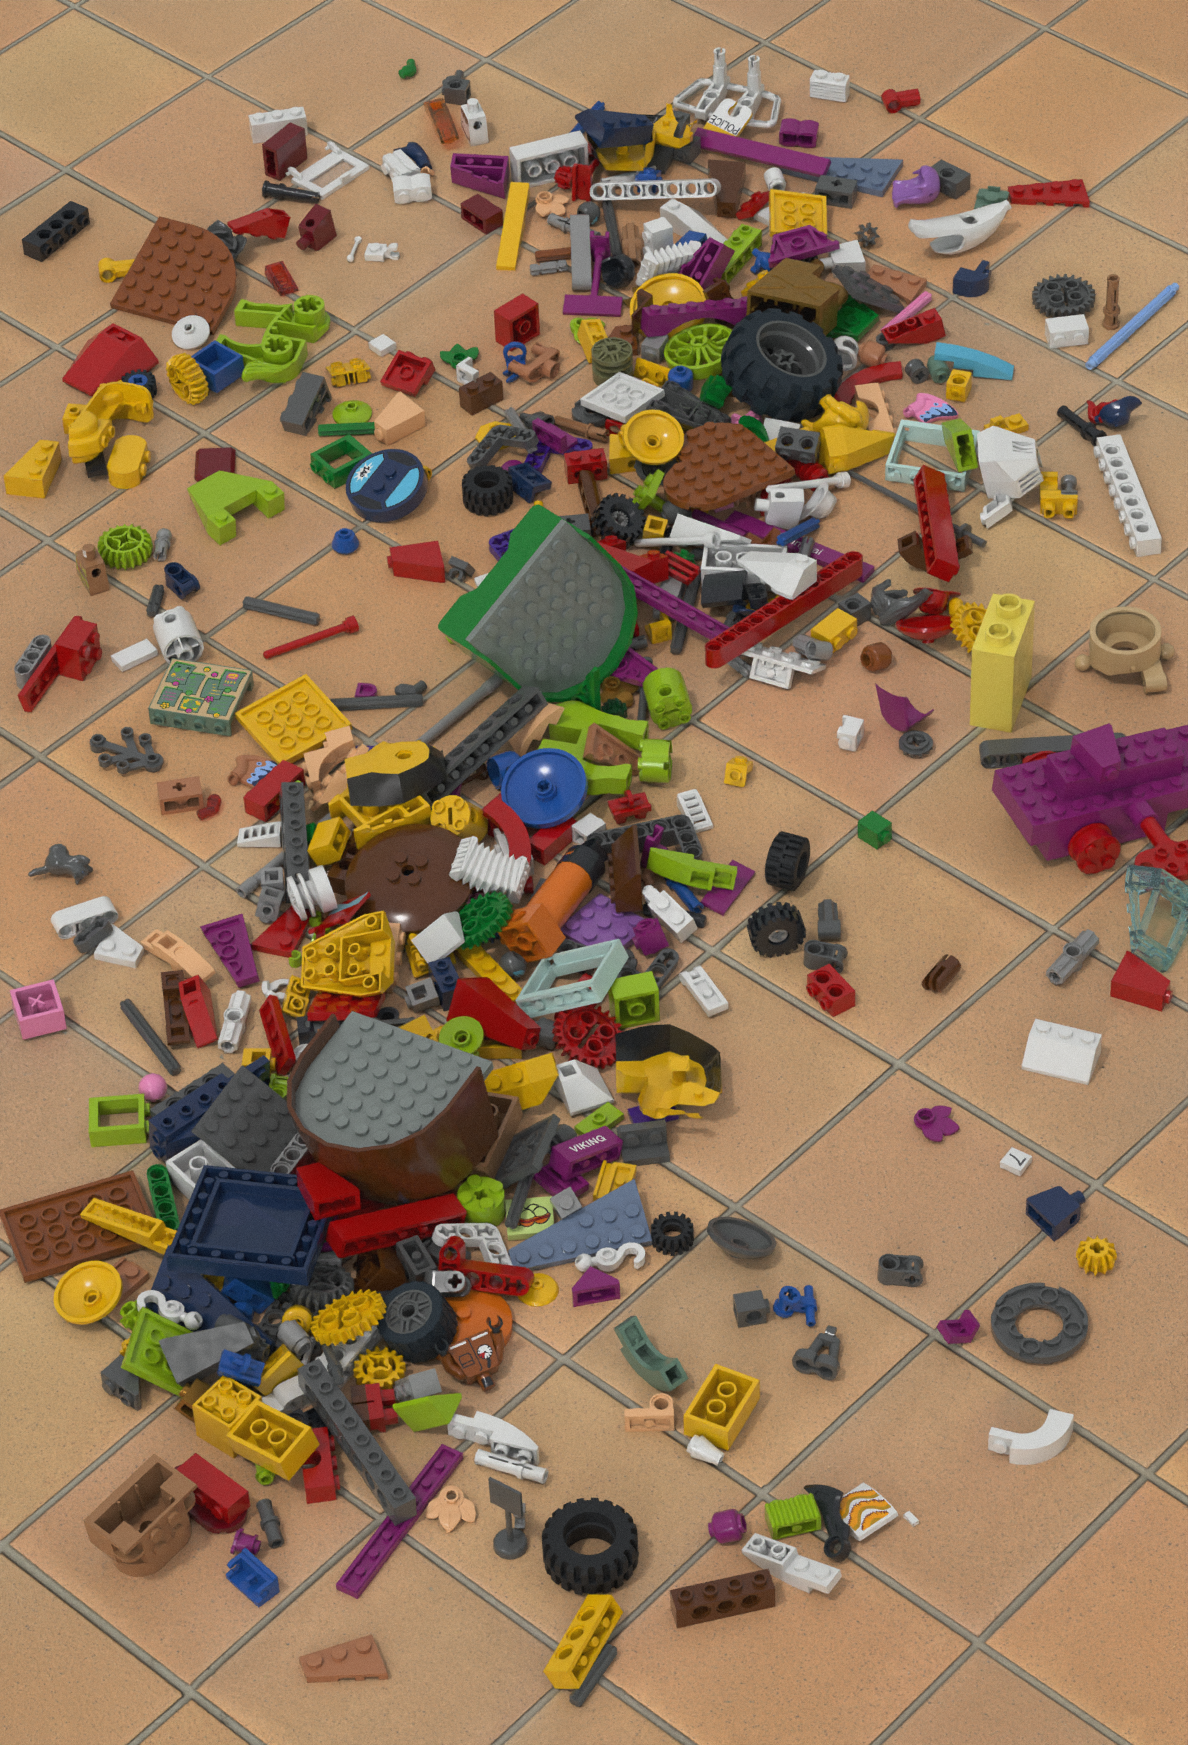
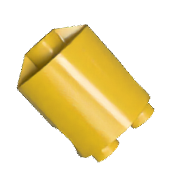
(459, 817)

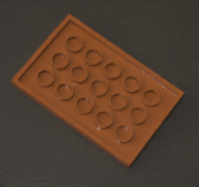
(54, 1238)

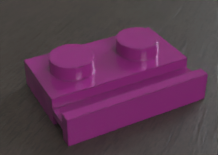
(555, 1183)

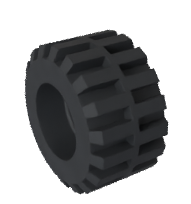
(487, 490)
(787, 861)

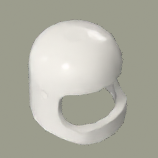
(848, 349)

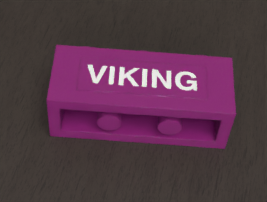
(585, 1152)

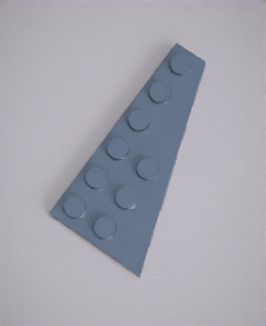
(873, 175)
(601, 1224)

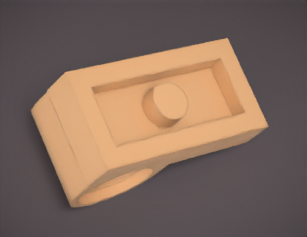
(656, 1418)

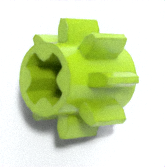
(129, 1313)

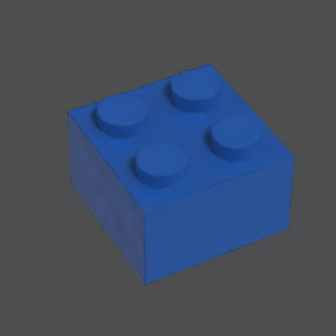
(219, 365)

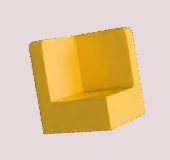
(660, 630)

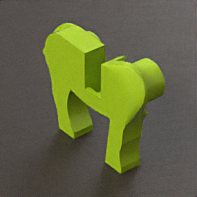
(285, 339)
(571, 737)

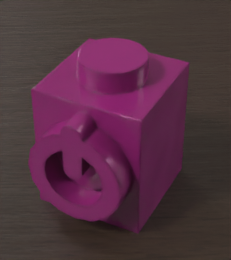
(649, 936)

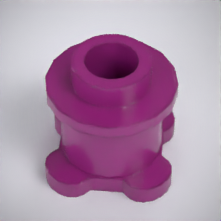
(247, 1541)

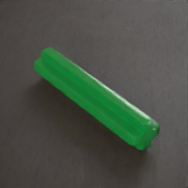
(346, 428)

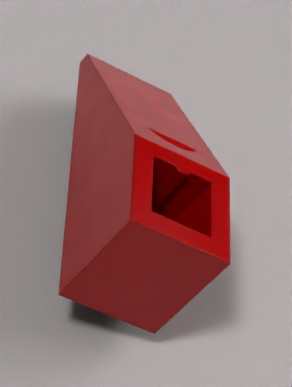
(264, 222)
(916, 330)
(199, 1010)

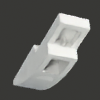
(497, 1433)
(789, 1566)

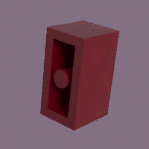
(482, 214)

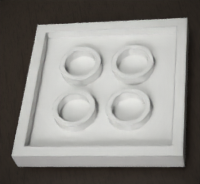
(621, 397)

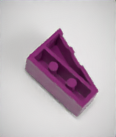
(481, 172)
(708, 262)

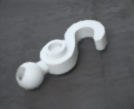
(609, 1259)
(170, 1309)

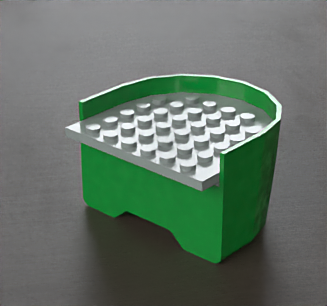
(547, 609)

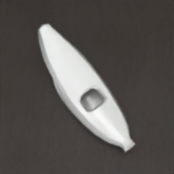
(962, 230)

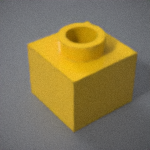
(655, 527)

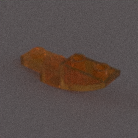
(441, 120)

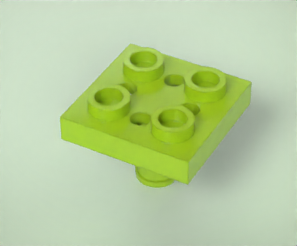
(646, 494)

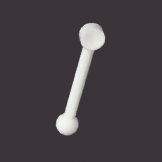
(357, 240)

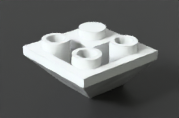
(581, 1087)

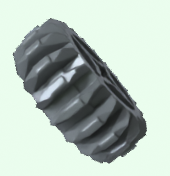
(325, 1285)

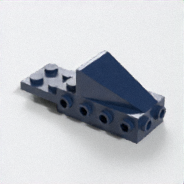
(172, 1127)

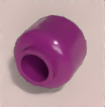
(727, 1526)

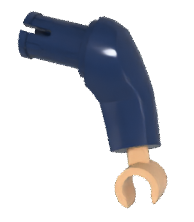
(418, 154)

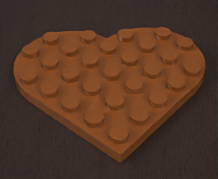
(721, 467)

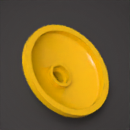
(657, 428)
(88, 1292)

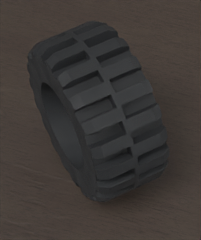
(583, 1521)

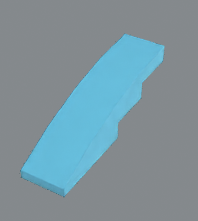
(981, 363)

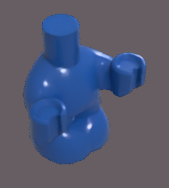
(761, 261)

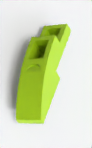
(689, 871)

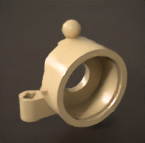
(1130, 629)

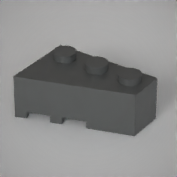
(305, 403)

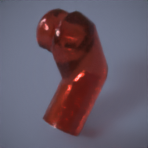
(212, 808)

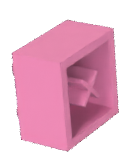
(38, 1009)

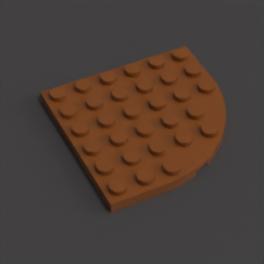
(179, 275)

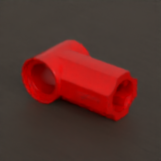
(895, 100)

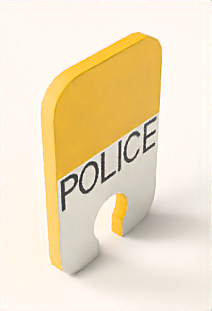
(723, 123)

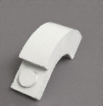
(1037, 1445)

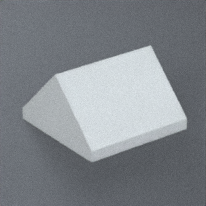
(440, 937)

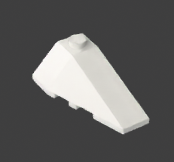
(690, 527)

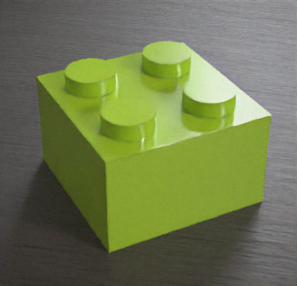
(634, 1000)

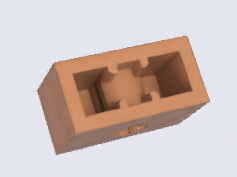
(180, 795)

